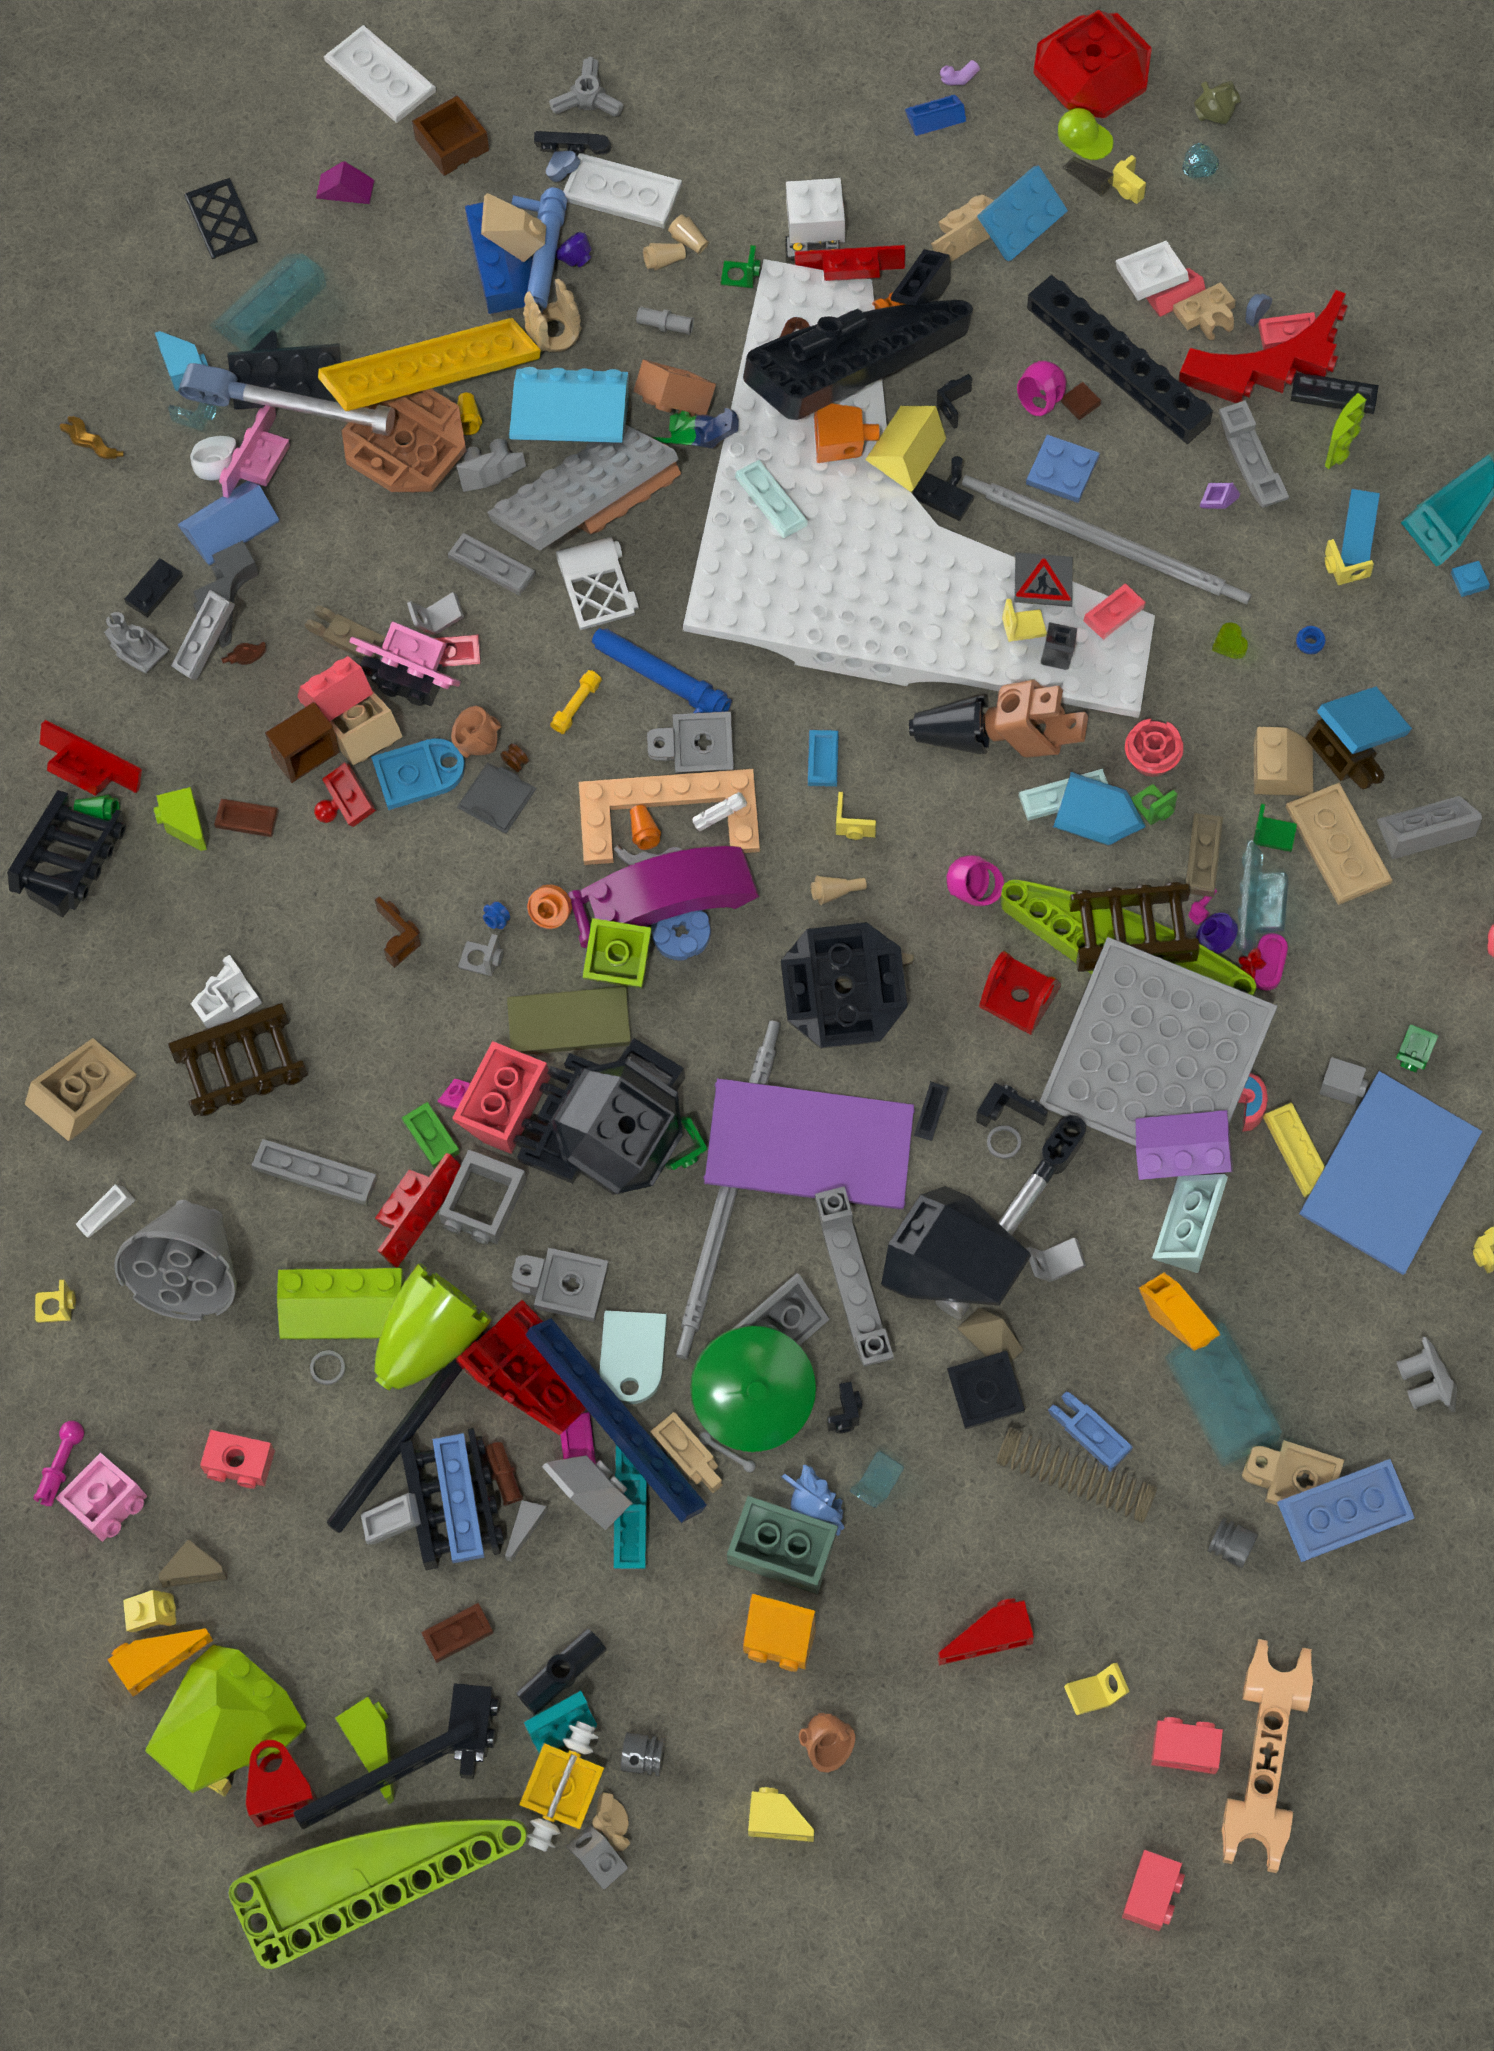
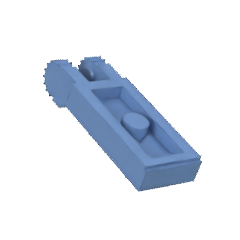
(1092, 1432)

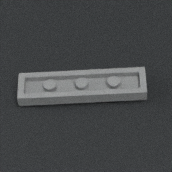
(314, 1172)

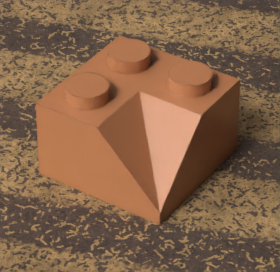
(673, 388)

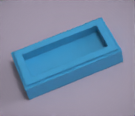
(823, 758)

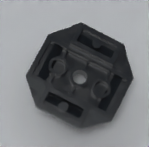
(849, 953)
(590, 1130)

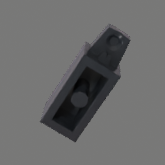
(397, 681)
(478, 1706)

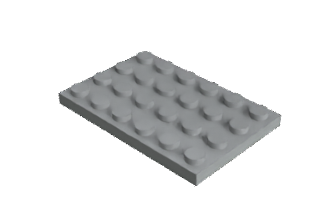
(581, 487)

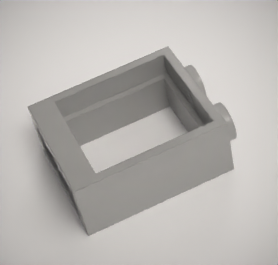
(491, 1169)

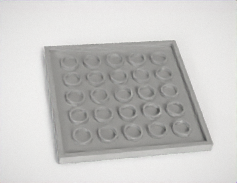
(1154, 1044)

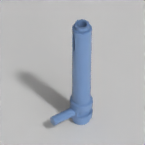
(552, 213)

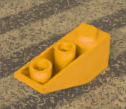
(1177, 1312)

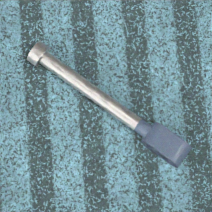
(219, 385)

